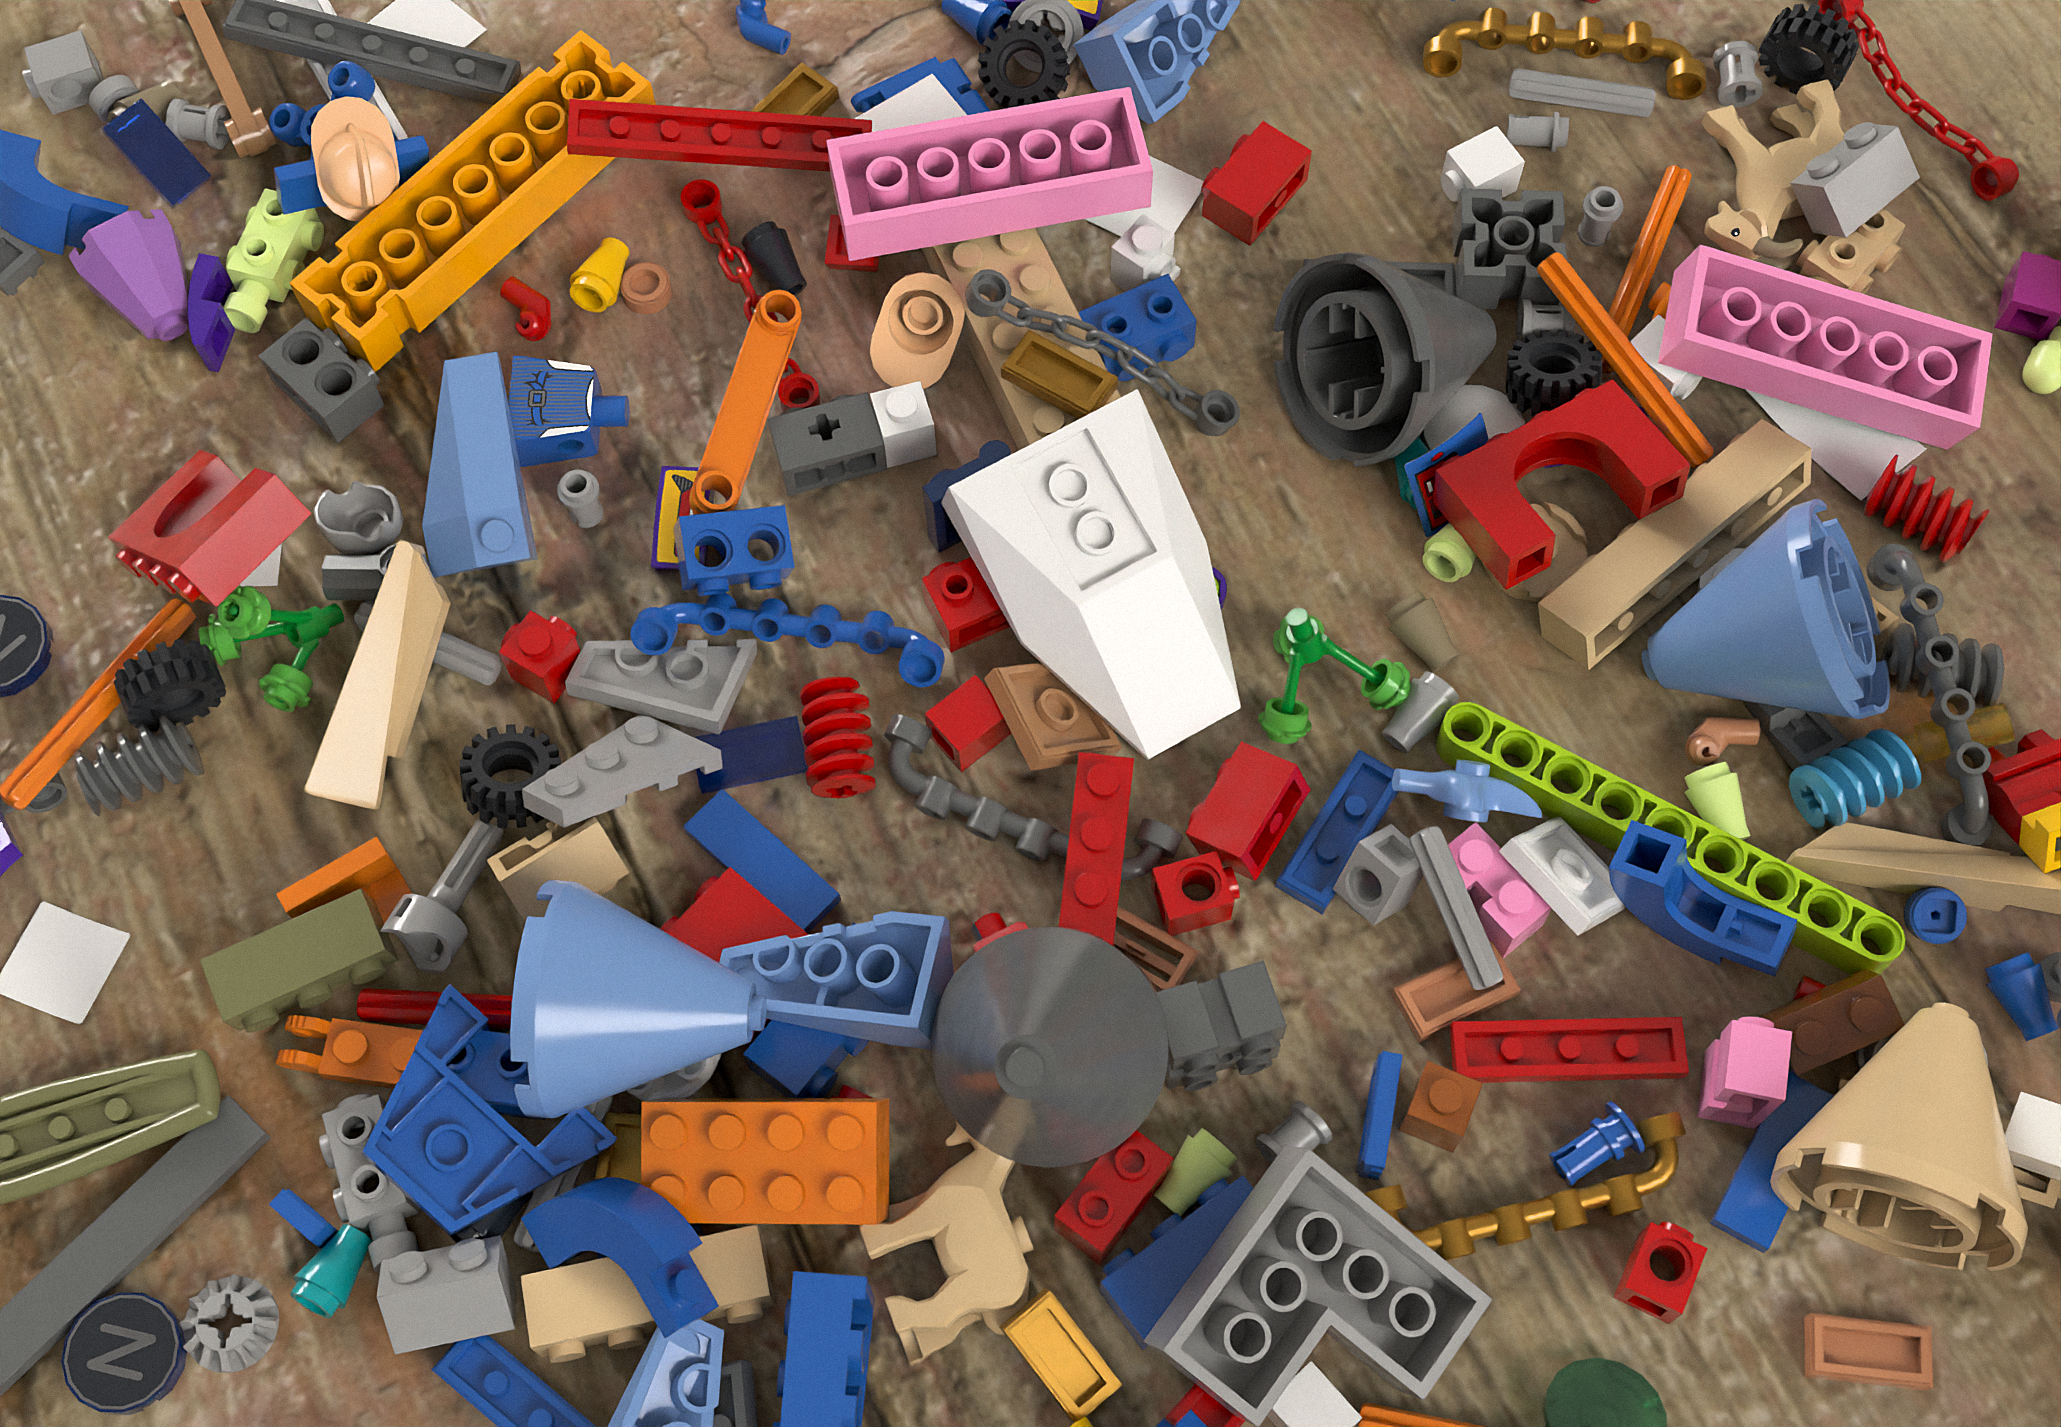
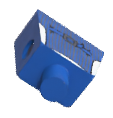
(559, 410)

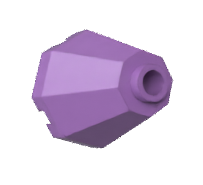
(138, 272)

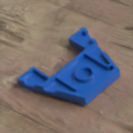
(452, 1146)

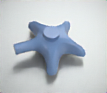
(1467, 791)

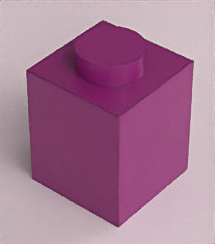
(2031, 297)

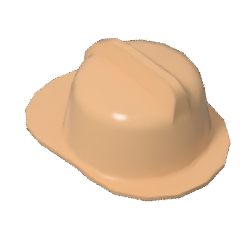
(354, 157)
(917, 330)

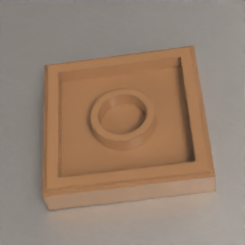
(1048, 717)

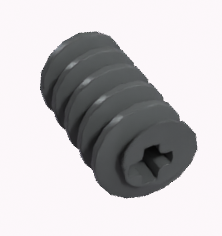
(1974, 671)
(137, 764)

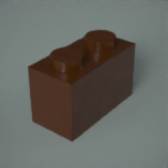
(1837, 1020)

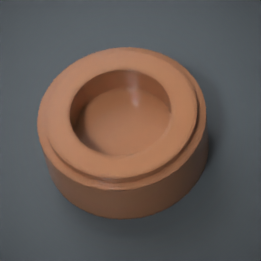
(646, 288)

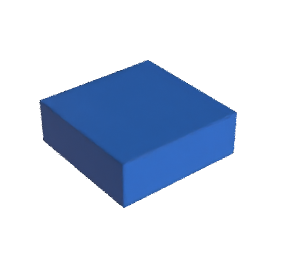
(303, 1218)

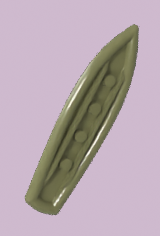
(100, 1119)

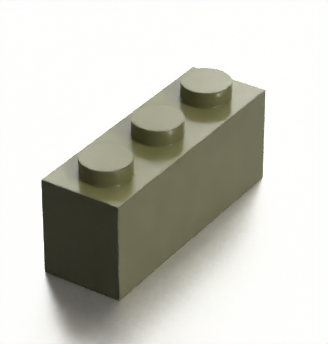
(299, 962)

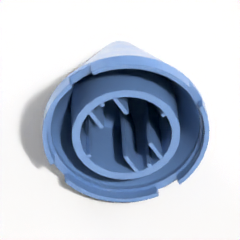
(1780, 626)
(615, 1003)

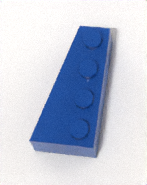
(826, 1351)

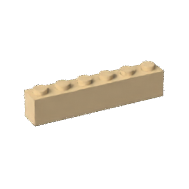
(1675, 544)

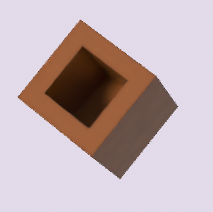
(1440, 1106)

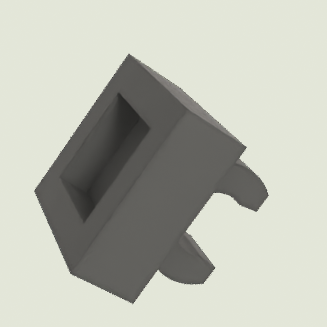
(17, 262)

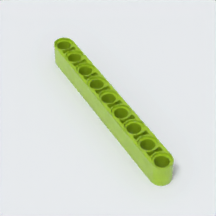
(1743, 863)

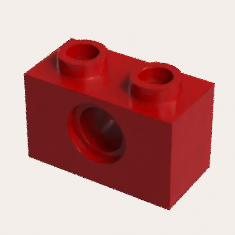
(1112, 1196)

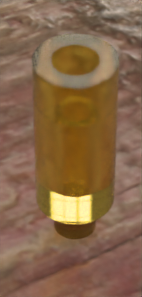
(1986, 725)

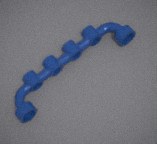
(919, 662)

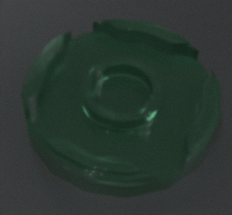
(1601, 1395)

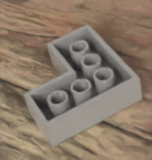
(1307, 1262)

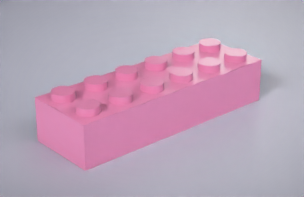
(990, 173)
(1825, 348)

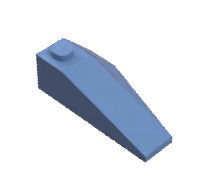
(1153, 50)
(475, 483)
(856, 979)
(675, 1380)

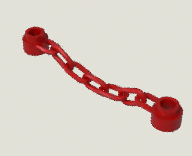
(1988, 178)
(707, 193)

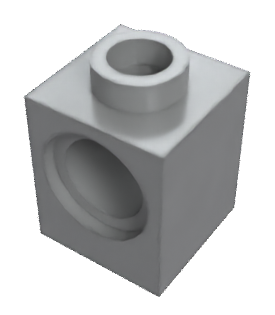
(62, 72)
(1380, 875)

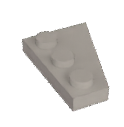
(683, 686)
(620, 763)

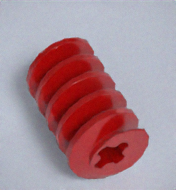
(1923, 510)
(835, 738)

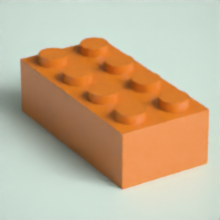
(769, 1159)

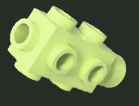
(268, 259)

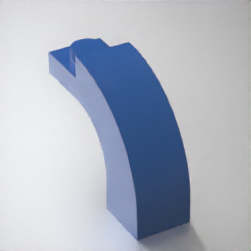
(38, 208)
(1673, 900)
(638, 1234)

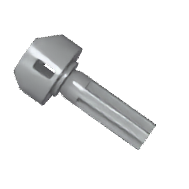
(429, 923)

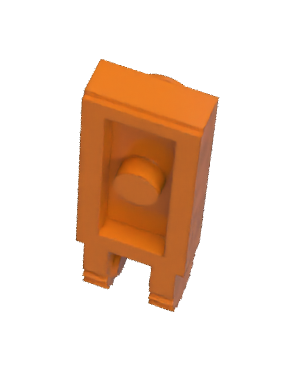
(352, 1050)

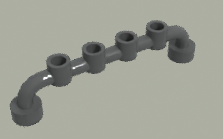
(1896, 568)
(990, 817)

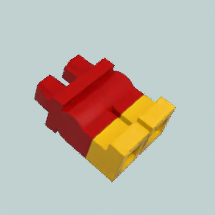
(2027, 796)

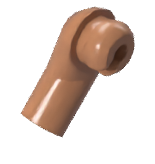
(1716, 733)

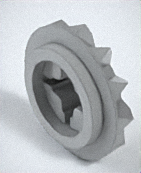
(1062, 18)
(246, 1343)

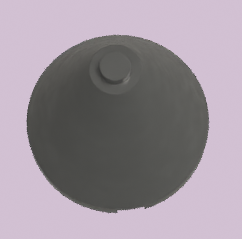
(1372, 355)
(1050, 1046)

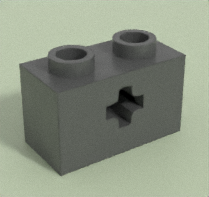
(850, 453)

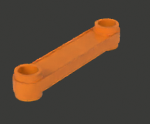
(746, 403)

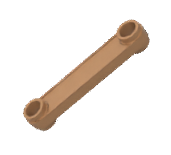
(246, 127)

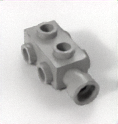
(385, 1208)

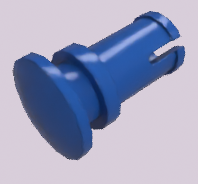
(1597, 1145)

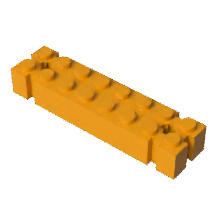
(464, 207)

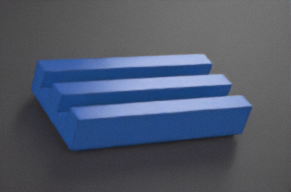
(1379, 1115)

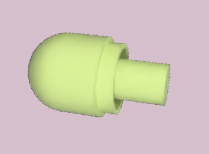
(2043, 365)

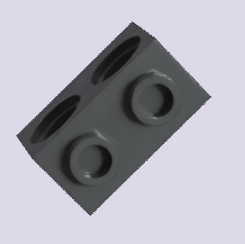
(317, 383)

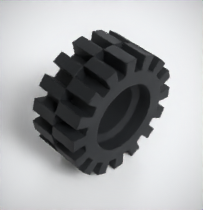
(1816, 32)
(1004, 46)
(1551, 370)
(171, 683)
(498, 754)

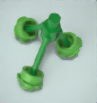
(246, 617)
(1304, 642)

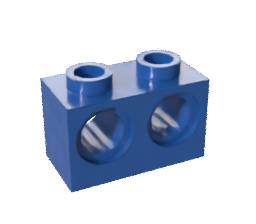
(730, 536)

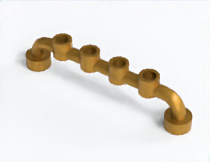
(1683, 76)
(1564, 1209)

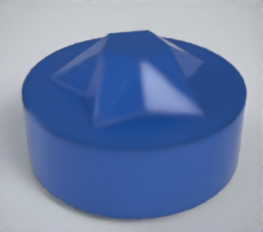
(1935, 915)

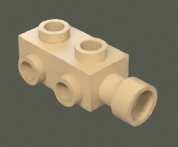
(1860, 253)

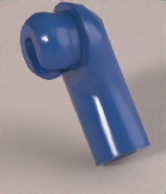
(756, 28)

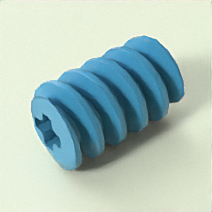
(1854, 778)

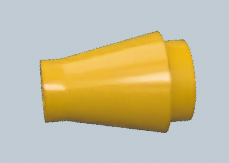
(599, 277)

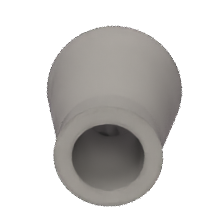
(1420, 712)

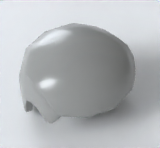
(359, 519)

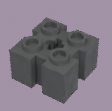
(1504, 244)
(1222, 1026)

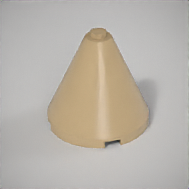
(1913, 1152)

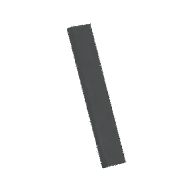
(374, 48)
(124, 1237)

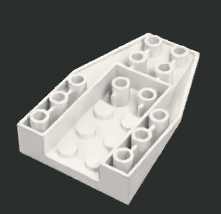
(1105, 573)

